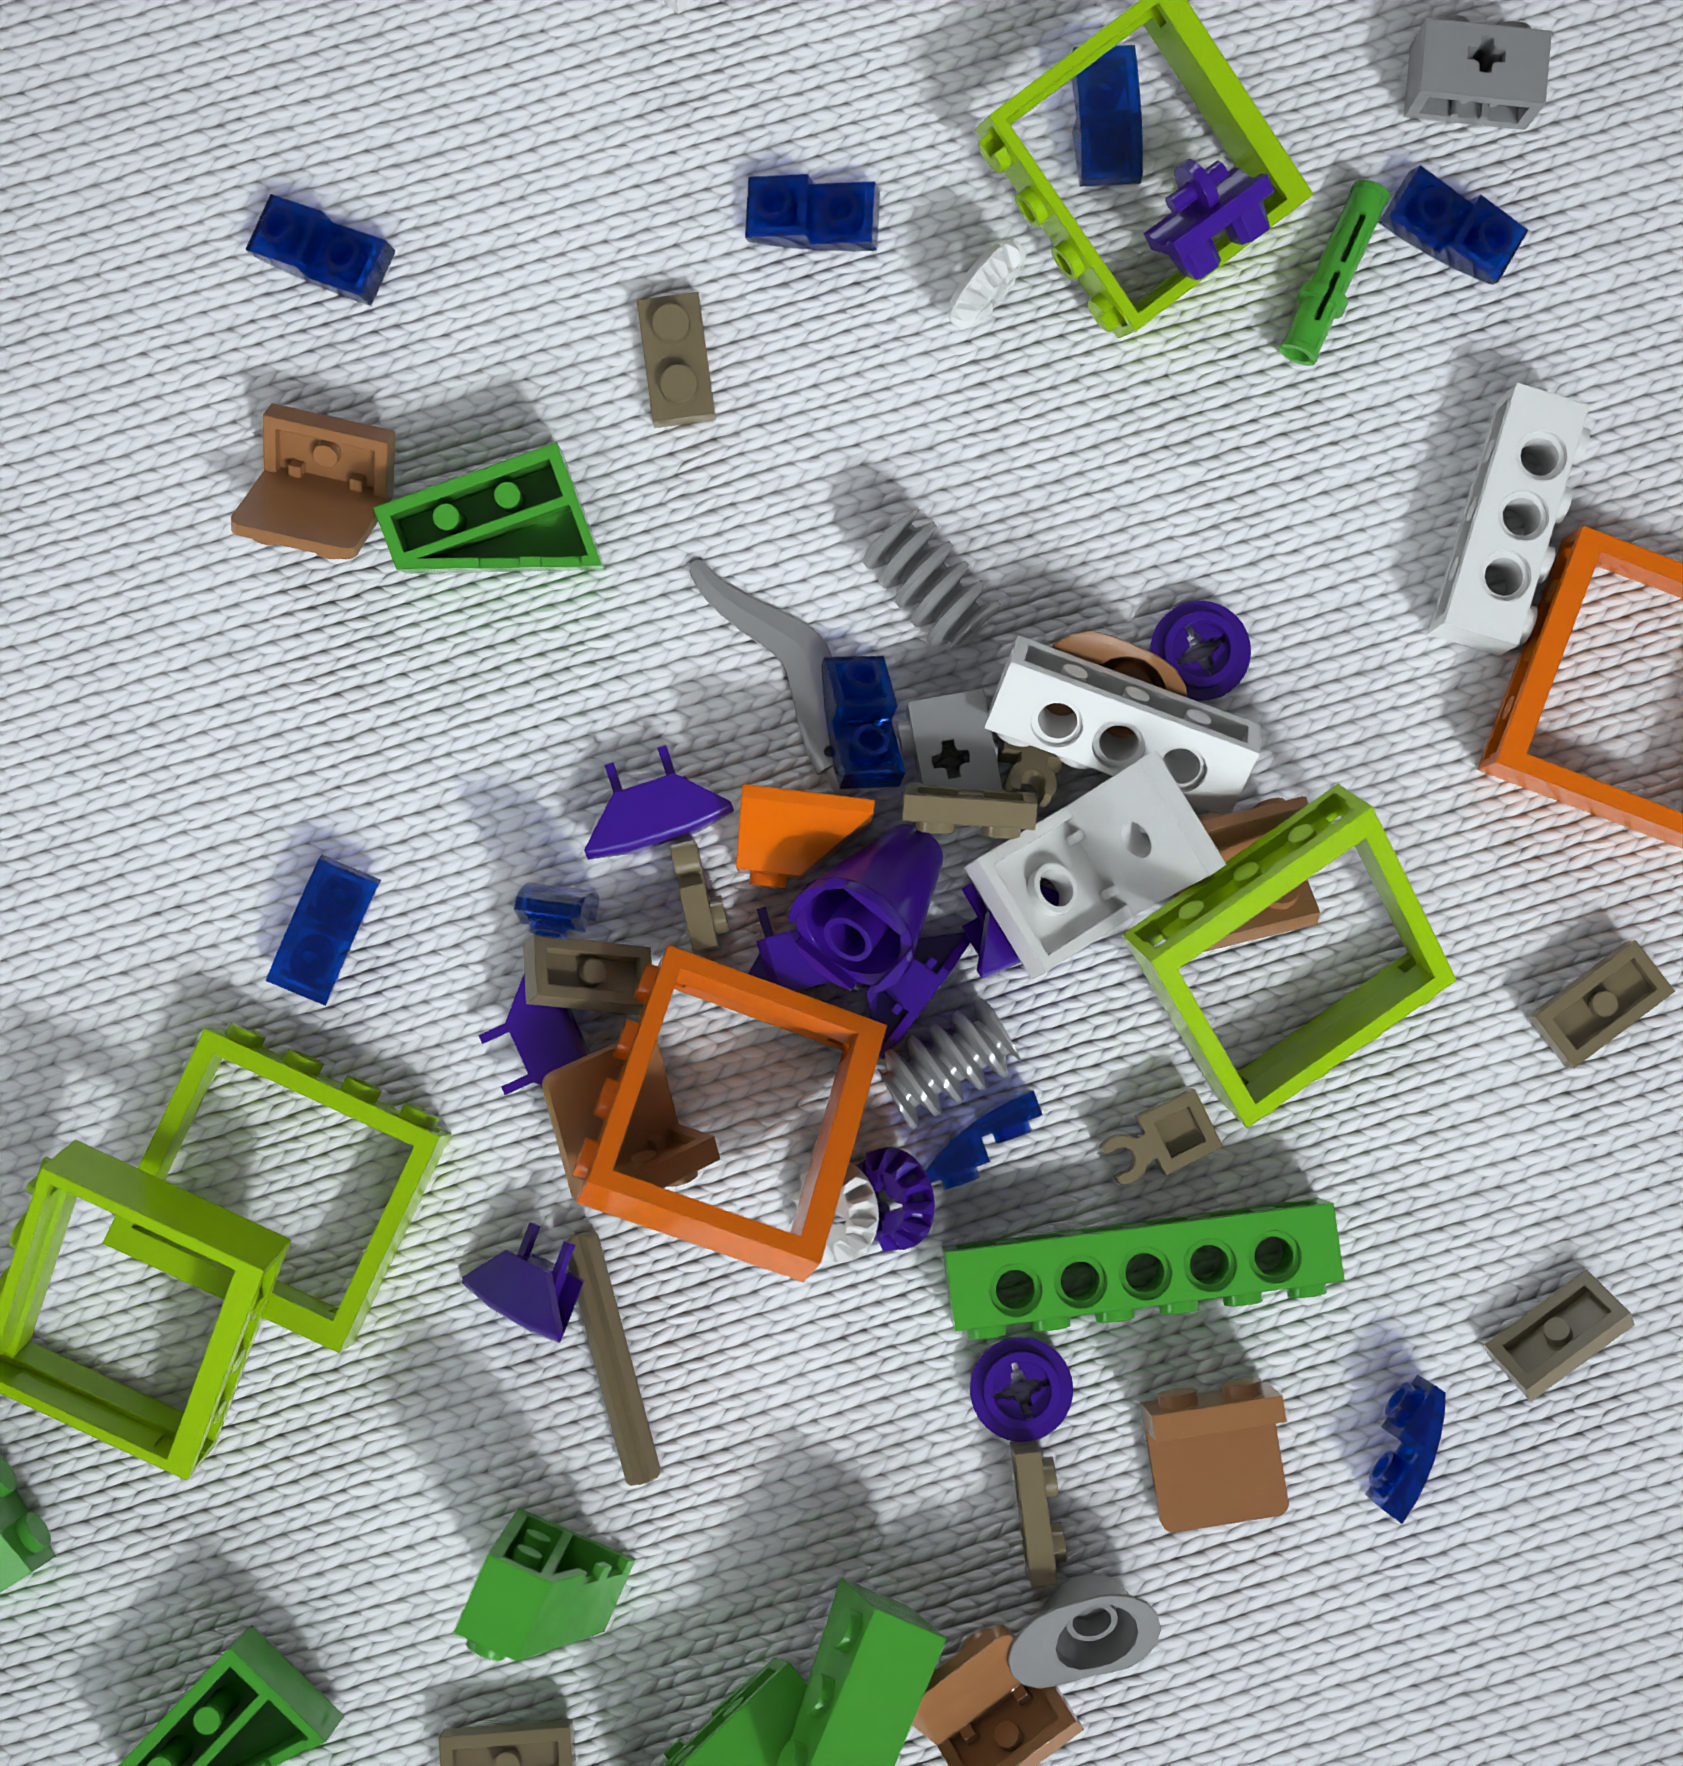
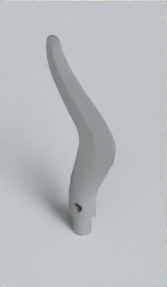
(795, 646)

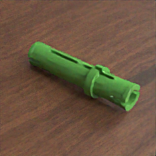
(1309, 333)

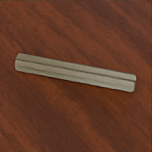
(613, 1361)

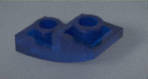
(1109, 120)
(812, 216)
(1458, 232)
(320, 251)
(859, 722)
(555, 909)
(323, 930)
(963, 1151)
(1417, 1421)

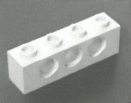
(1555, 434)
(1104, 698)

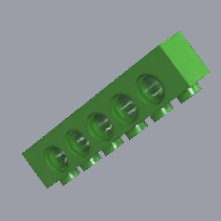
(1307, 1264)

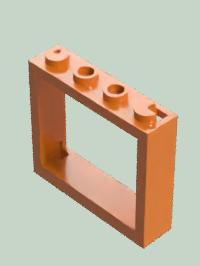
(1537, 667)
(694, 1221)

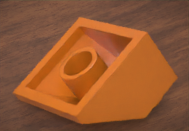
(794, 832)

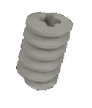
(928, 582)
(948, 1062)

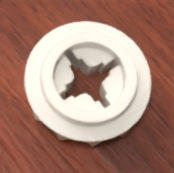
(986, 283)
(860, 1209)

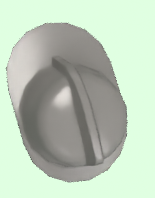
(1083, 1632)

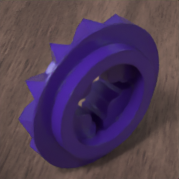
(1207, 623)
(908, 1185)
(1048, 1402)

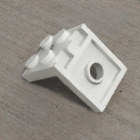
(1096, 864)

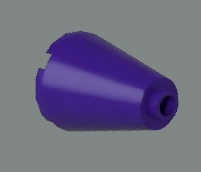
(869, 910)

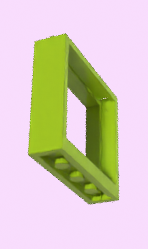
(1220, 100)
(1249, 886)
(356, 1098)
(87, 1398)

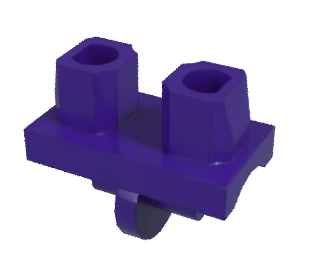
(1203, 207)

